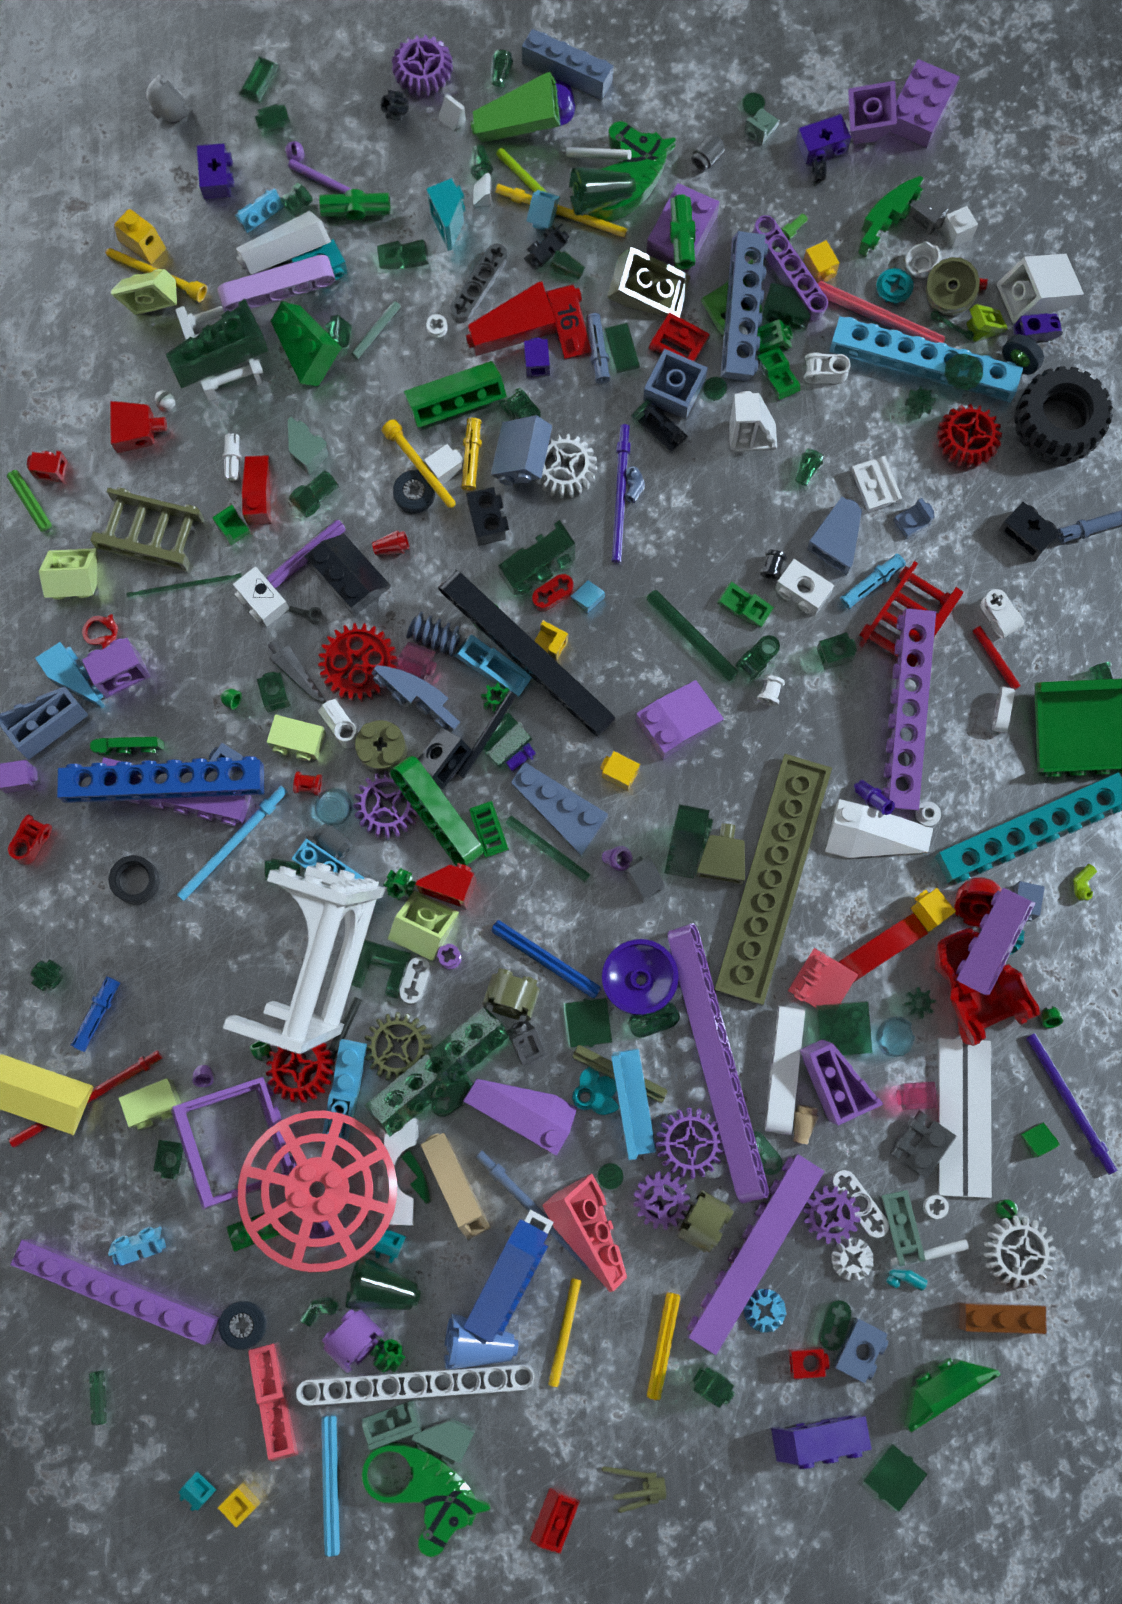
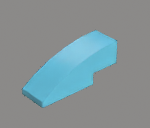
(492, 665)

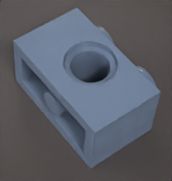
(847, 1360)

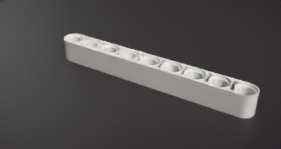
(403, 1389)

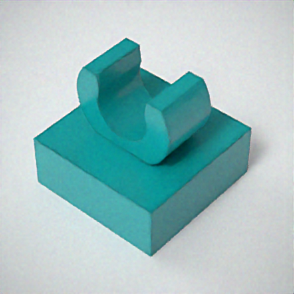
(390, 1244)
(196, 1491)

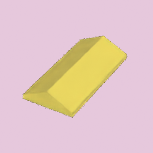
(42, 1095)

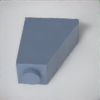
(838, 535)

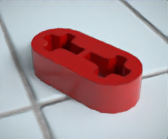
(549, 588)

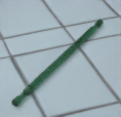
(182, 585)

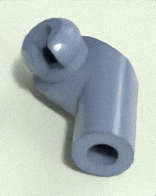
(635, 483)

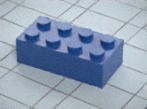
(507, 1281)

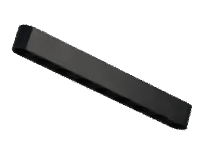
(526, 653)

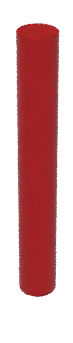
(996, 658)

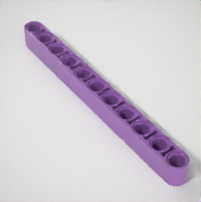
(718, 1064)

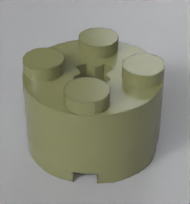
(373, 736)
(511, 995)
(704, 1221)

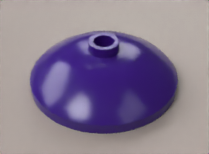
(636, 960)

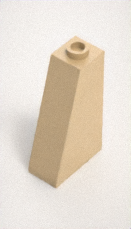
(455, 1186)

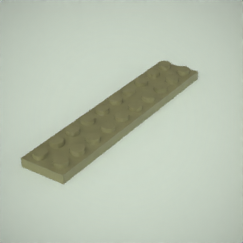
(773, 880)

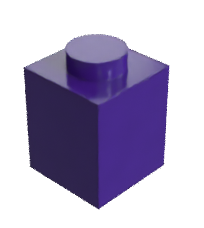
(537, 357)

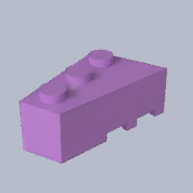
(837, 1084)

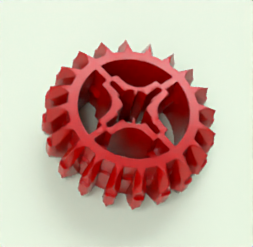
(987, 439)
(304, 1088)

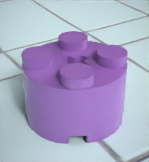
(352, 1339)

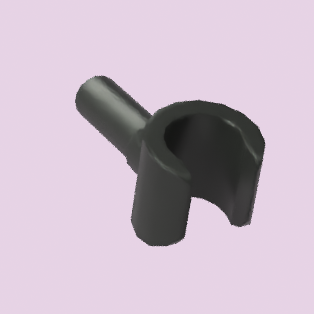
(307, 613)

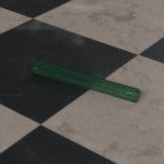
(692, 635)

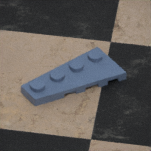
(563, 809)

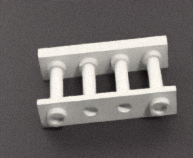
(210, 383)

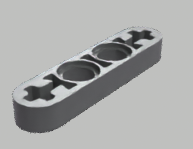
(479, 283)

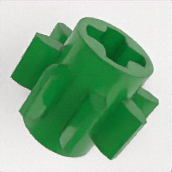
(491, 691)
(399, 884)
(387, 1355)

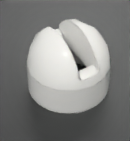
(167, 402)

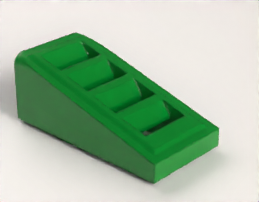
(480, 809)

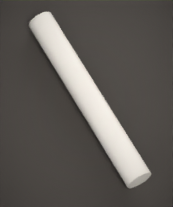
(598, 153)
(933, 1253)

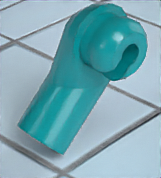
(907, 1276)

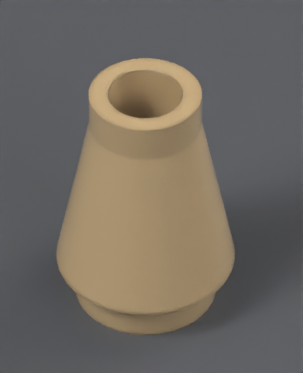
(804, 1122)

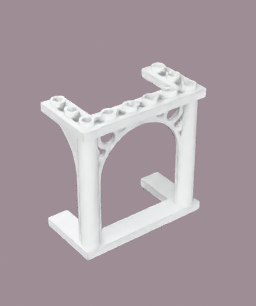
(323, 909)

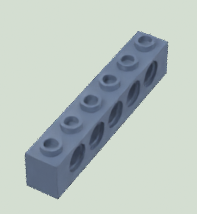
(732, 365)

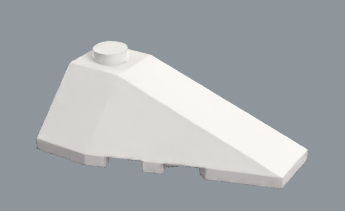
(867, 832)

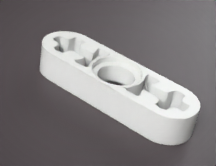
(878, 1215)

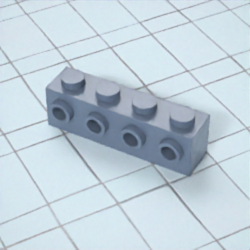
(567, 64)

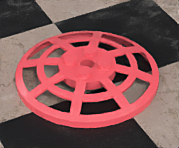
(327, 1206)

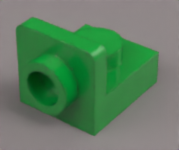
(774, 335)

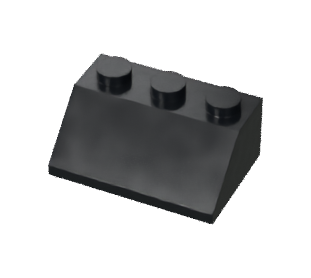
(347, 573)

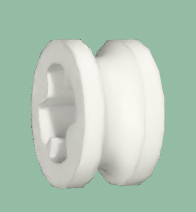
(436, 318)
(930, 1200)

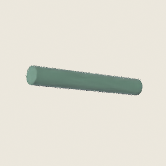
(375, 330)

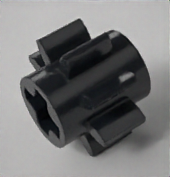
(394, 105)

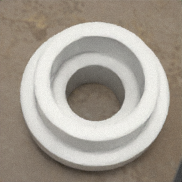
(923, 819)

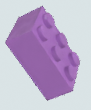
(923, 102)
(703, 213)

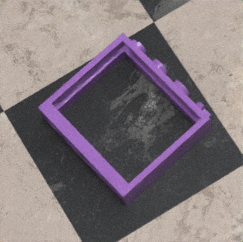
(271, 1115)

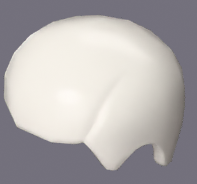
(922, 259)

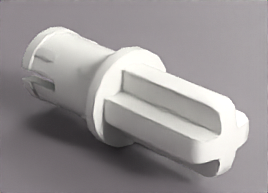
(231, 457)

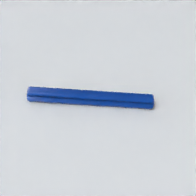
(546, 959)

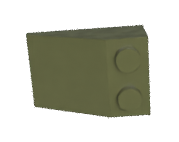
(647, 284)

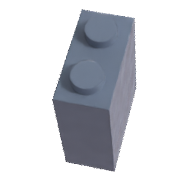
(521, 450)

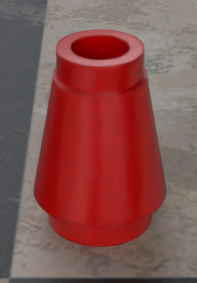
(391, 544)

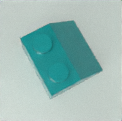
(447, 210)

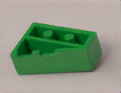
(305, 343)

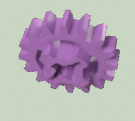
(672, 1197)
(842, 1221)

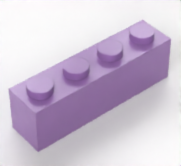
(995, 941)

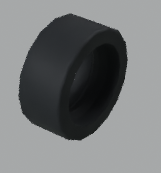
(124, 863)

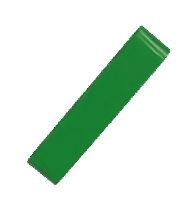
(436, 811)

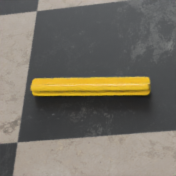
(663, 1346)

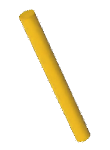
(564, 1332)

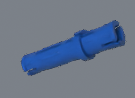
(97, 1010)

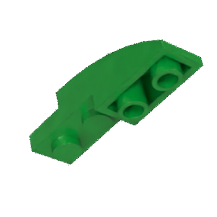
(889, 211)

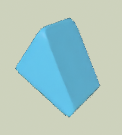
(588, 596)

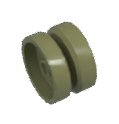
(955, 272)

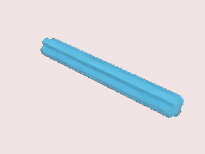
(330, 1486)

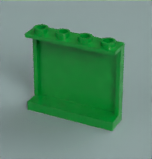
(1078, 726)

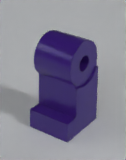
(1039, 326)

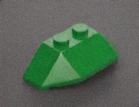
(943, 1389)

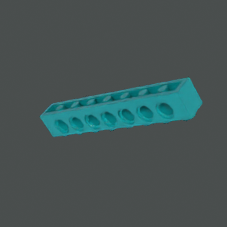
(951, 858)

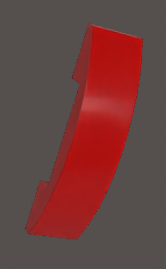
(884, 946)

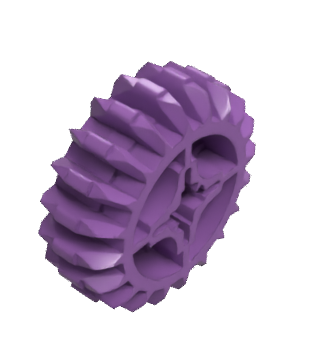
(436, 63)
(378, 811)
(667, 1143)

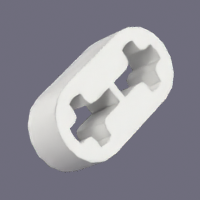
(1003, 709)
(421, 982)

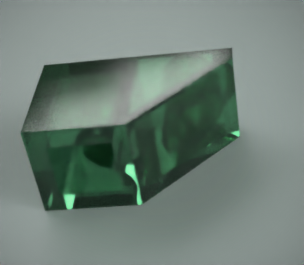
(786, 305)

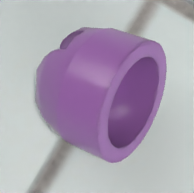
(299, 148)
(203, 1076)

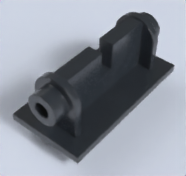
(539, 251)
(662, 428)

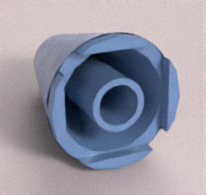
(470, 1350)

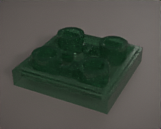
(846, 1026)

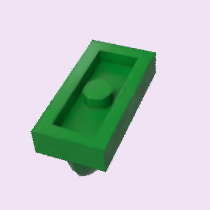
(240, 1238)

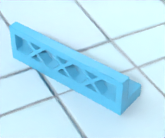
(633, 1102)

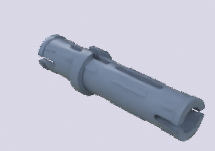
(601, 372)
(1083, 528)

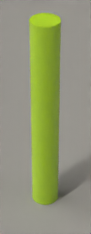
(519, 171)

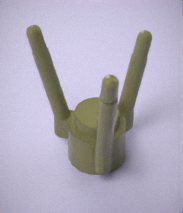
(652, 1489)

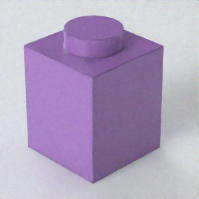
(17, 776)

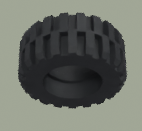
(1075, 389)

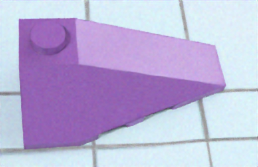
(531, 1113)

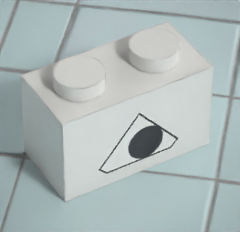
(260, 596)

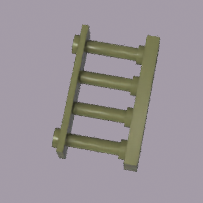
(152, 551)

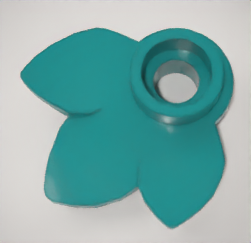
(600, 1091)

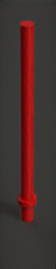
(143, 1064)

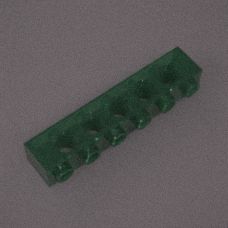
(436, 1071)

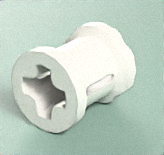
(771, 690)

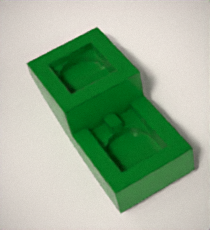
(778, 373)
(745, 606)

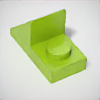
(985, 322)

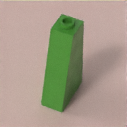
(519, 112)

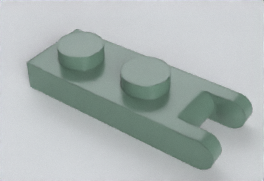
(902, 1225)

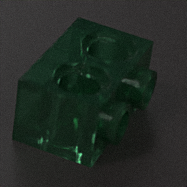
(712, 1386)

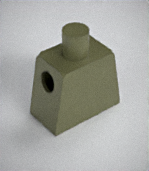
(723, 857)

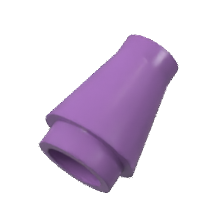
(618, 858)

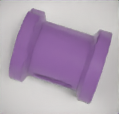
(451, 964)

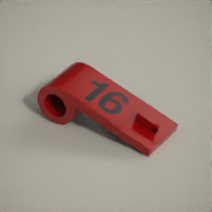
(569, 320)

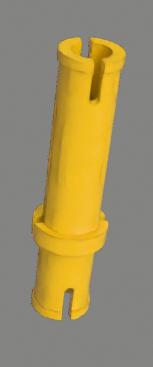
(472, 444)

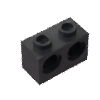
(483, 516)

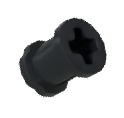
(773, 564)

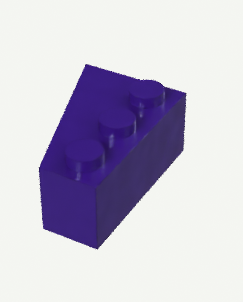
(822, 1441)

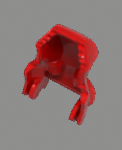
(975, 1010)

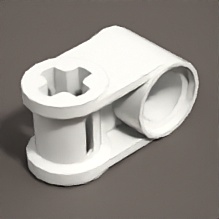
(825, 368)
(1002, 617)

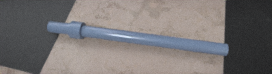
(497, 1174)

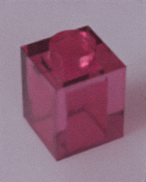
(417, 661)
(917, 1096)

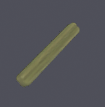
(605, 1067)

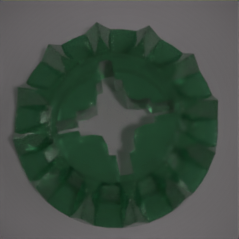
(963, 362)

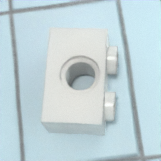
(800, 575)

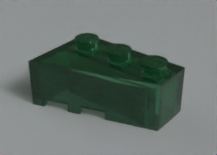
(538, 561)

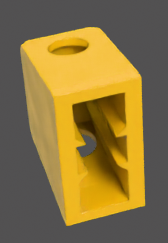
(133, 233)

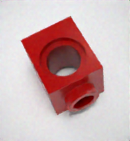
(796, 1359)

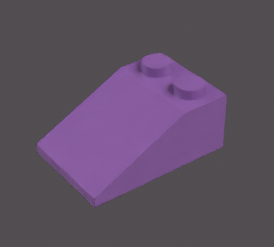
(678, 719)

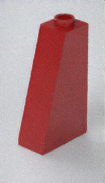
(513, 322)

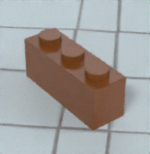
(1002, 1318)

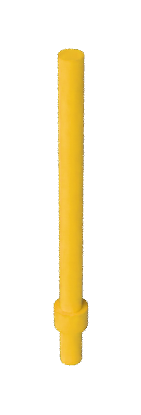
(519, 196)

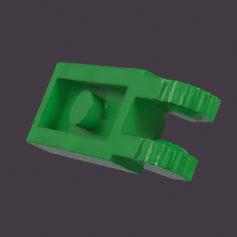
(124, 745)

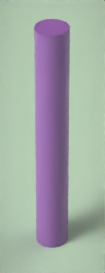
(318, 177)

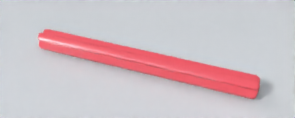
(878, 314)

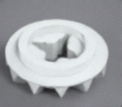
(840, 1259)

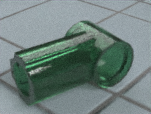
(309, 497)

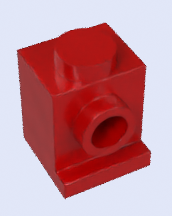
(47, 465)

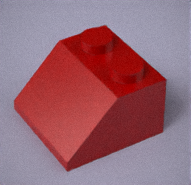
(449, 885)

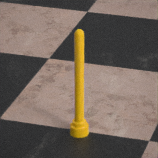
(195, 290)
(393, 431)

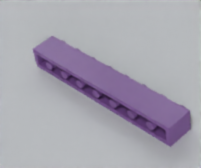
(755, 1253)
(116, 1291)

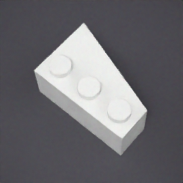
(751, 424)

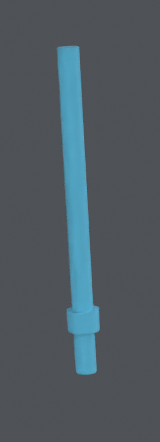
(267, 806)

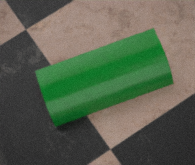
(455, 394)

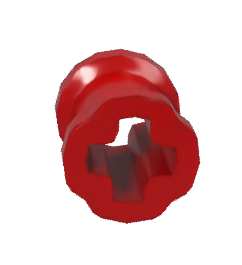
(307, 783)

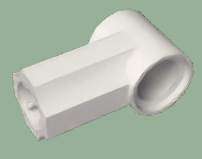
(338, 722)

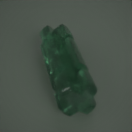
(97, 1397)

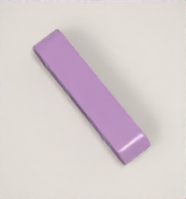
(277, 283)

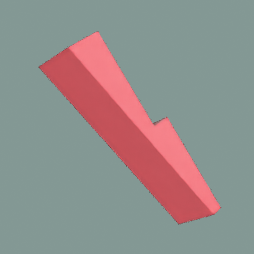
(273, 1403)

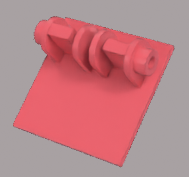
(822, 980)

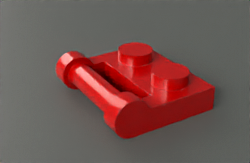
(681, 334)

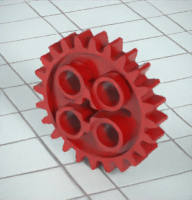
(341, 650)

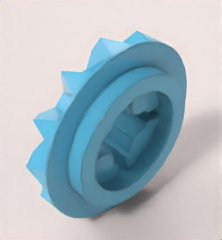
(777, 1308)

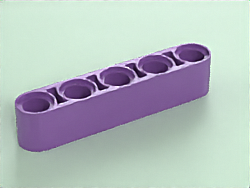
(789, 257)

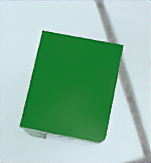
(231, 525)

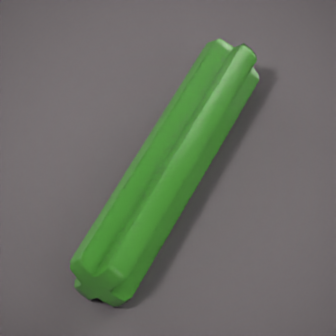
(29, 500)

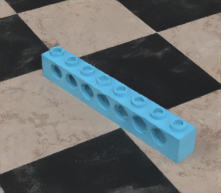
(913, 362)

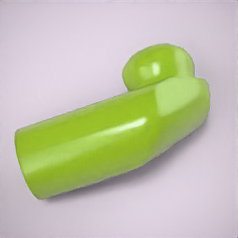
(1081, 883)

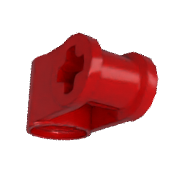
(29, 838)

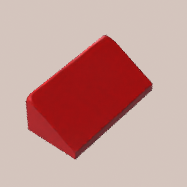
(554, 1520)

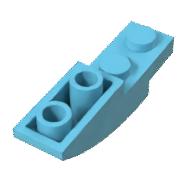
(346, 1084)

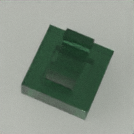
(339, 330)

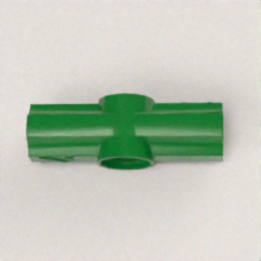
(354, 204)
(682, 231)

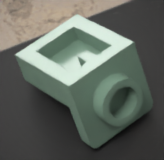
(760, 126)

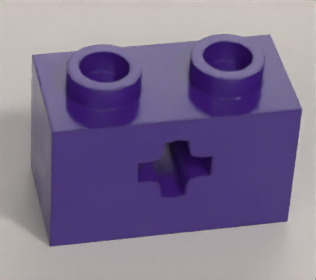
(823, 139)
(214, 172)

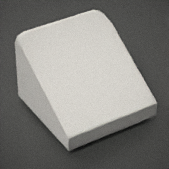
(452, 113)
(482, 191)

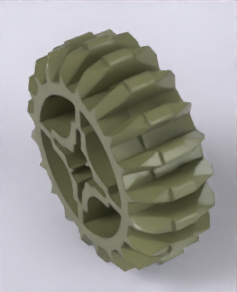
(407, 1039)

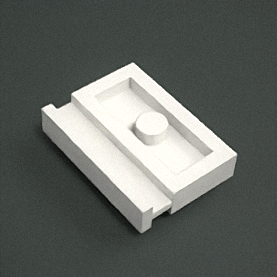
(876, 484)

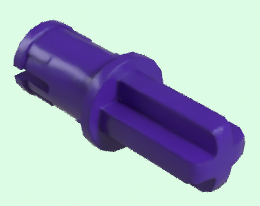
(874, 797)

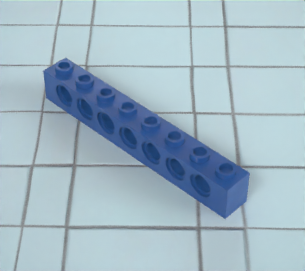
(70, 779)

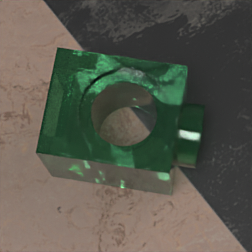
(829, 658)
(280, 699)
(165, 1148)

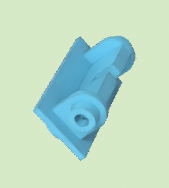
(260, 210)
(125, 1248)

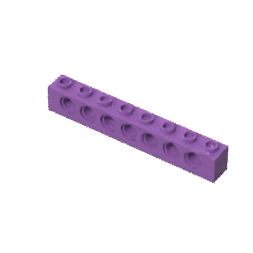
(924, 623)

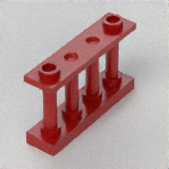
(946, 600)

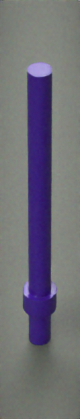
(623, 450)
(1098, 1148)

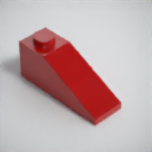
(256, 490)

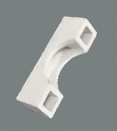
(397, 1146)

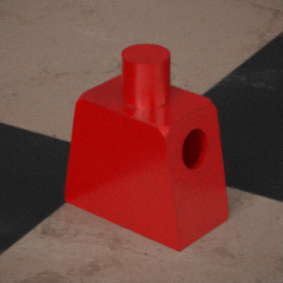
(133, 426)

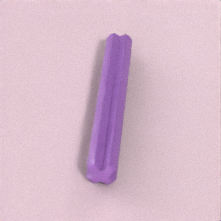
(298, 559)

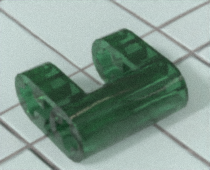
(386, 958)

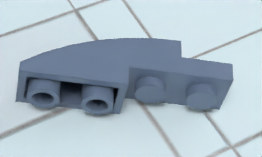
(408, 687)

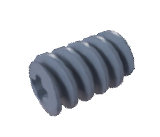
(434, 633)

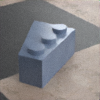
(41, 721)

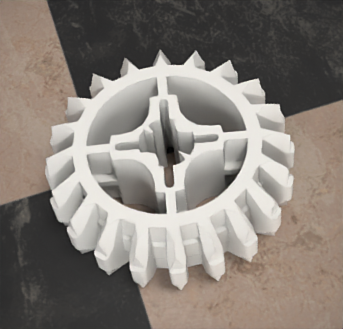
(579, 455)
(1022, 1240)

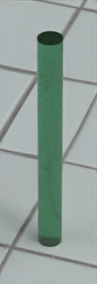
(548, 848)

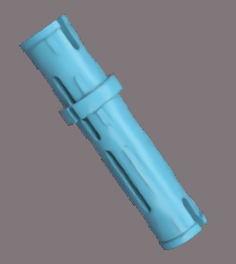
(881, 574)

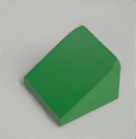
(1040, 1140)

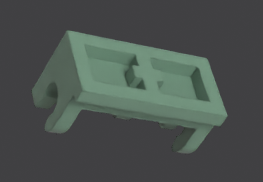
(391, 1424)

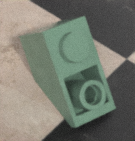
(305, 448)
(447, 1438)

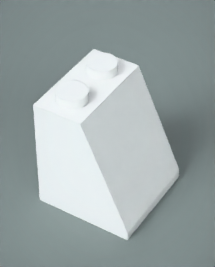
(1039, 286)

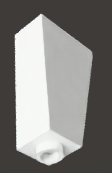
(283, 243)

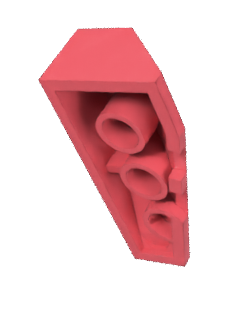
(583, 1224)

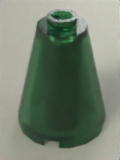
(598, 188)
(380, 1288)

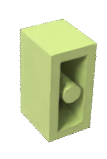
(296, 738)
(150, 1104)

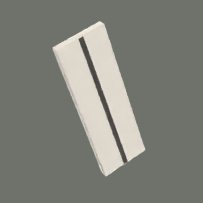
(966, 1112)

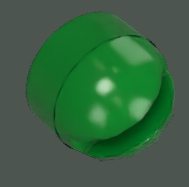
(231, 698)
(1051, 1017)
(260, 1049)
(1002, 1213)

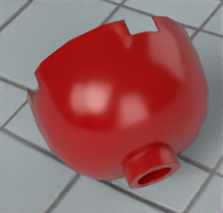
(975, 899)

